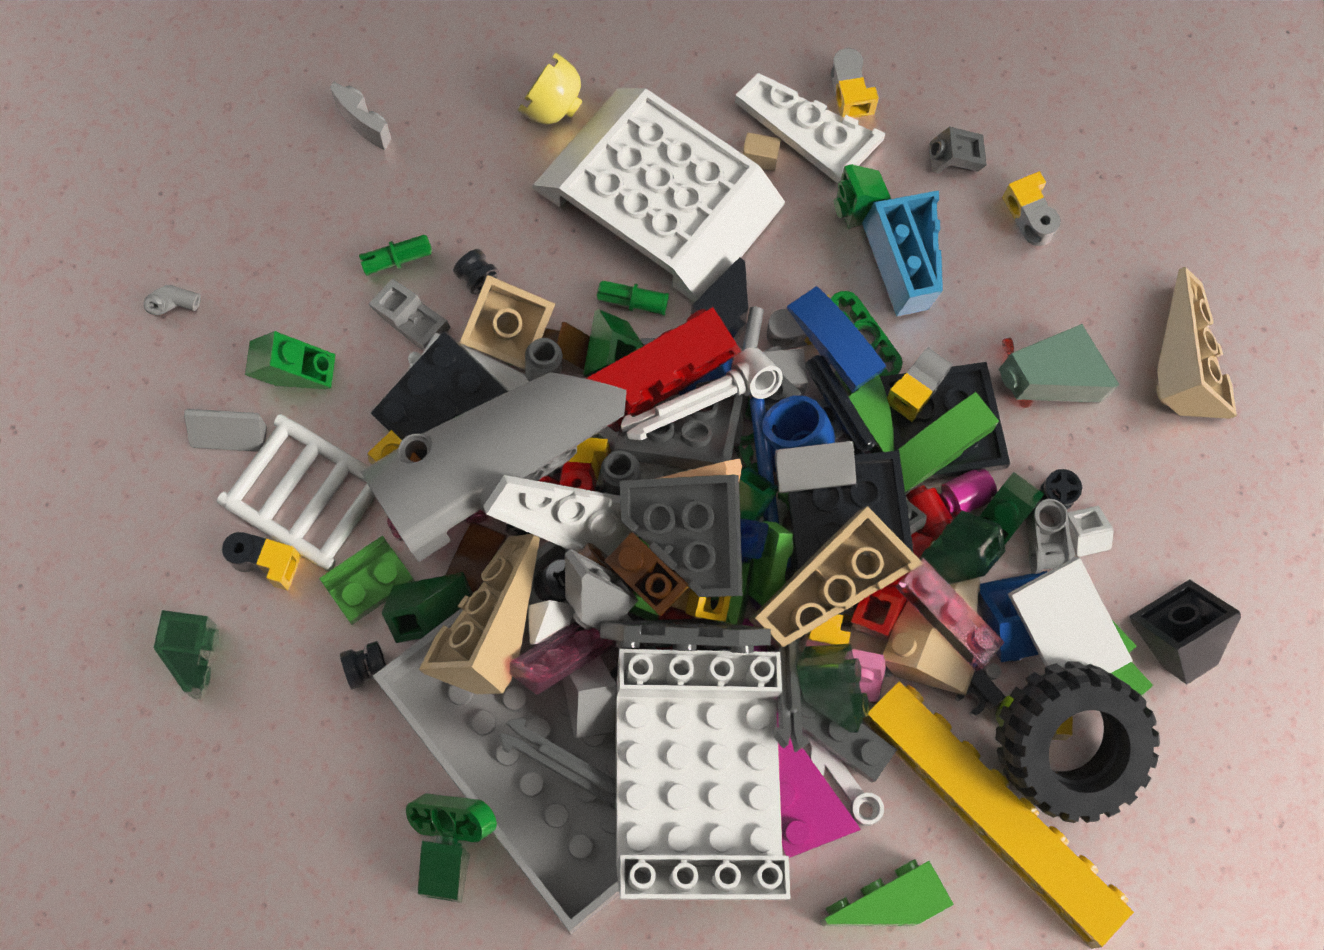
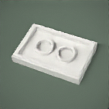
(1069, 619)

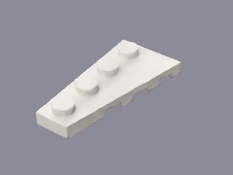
(808, 126)
(559, 513)

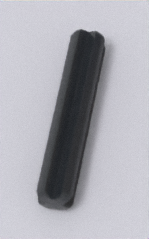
(840, 404)

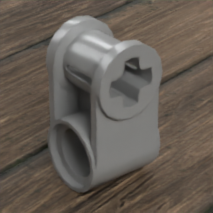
(1049, 545)

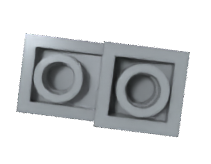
(354, 110)

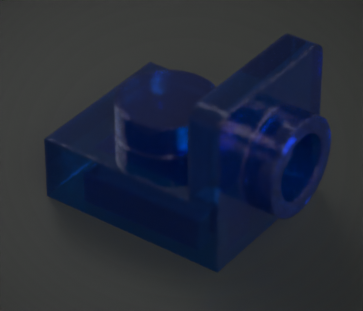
(752, 539)

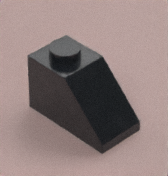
(728, 298)

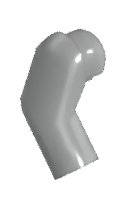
(168, 298)

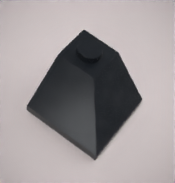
(1187, 630)

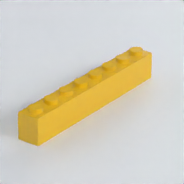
(999, 817)

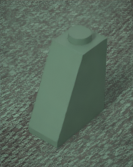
(1059, 370)

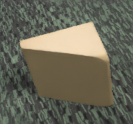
(762, 150)

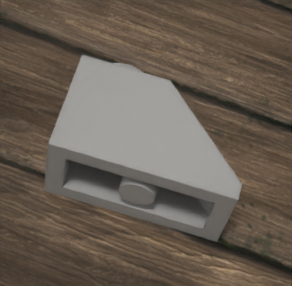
(595, 592)

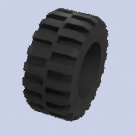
(1114, 770)

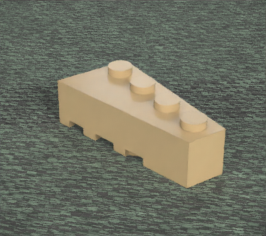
(840, 574)

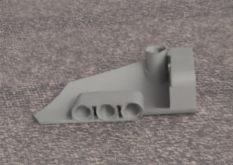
(466, 457)

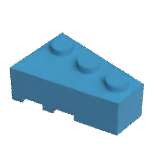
(907, 250)

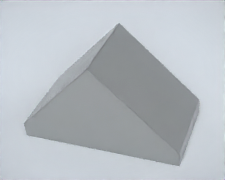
(591, 699)

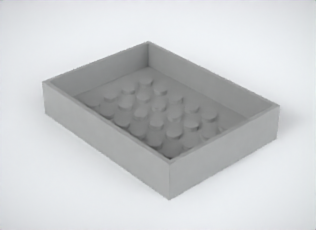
(544, 821)

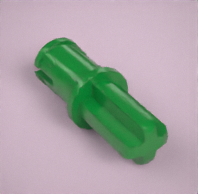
(395, 254)
(632, 297)

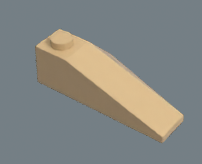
(1188, 358)

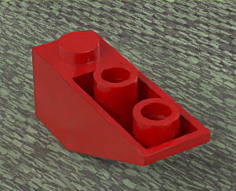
(880, 610)

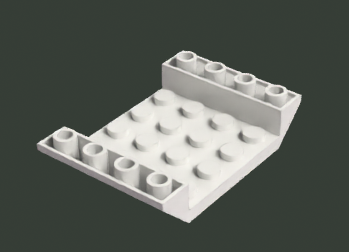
(664, 187)
(698, 776)

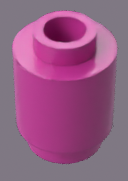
(968, 491)

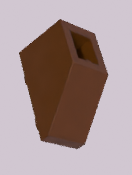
(646, 574)

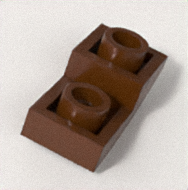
(475, 553)

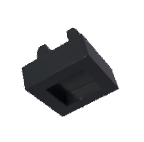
(984, 691)

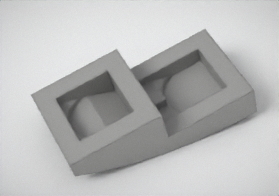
(407, 314)

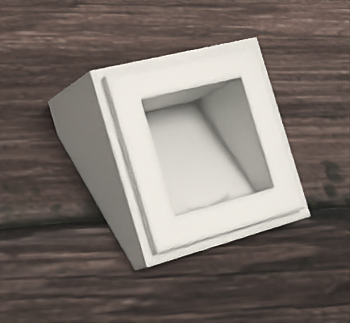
(1090, 531)
(547, 619)

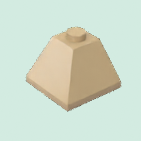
(506, 321)

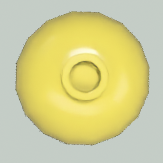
(553, 93)

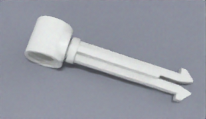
(750, 374)

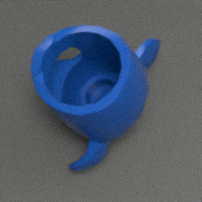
(796, 423)

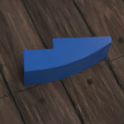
(836, 338)

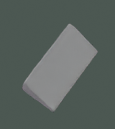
(225, 430)
(815, 467)

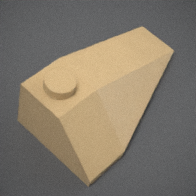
(491, 627)
(923, 654)

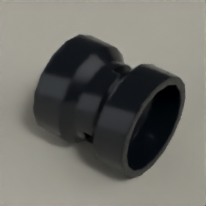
(355, 666)

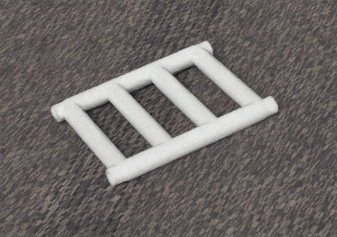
(263, 518)

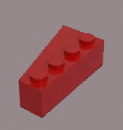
(670, 362)

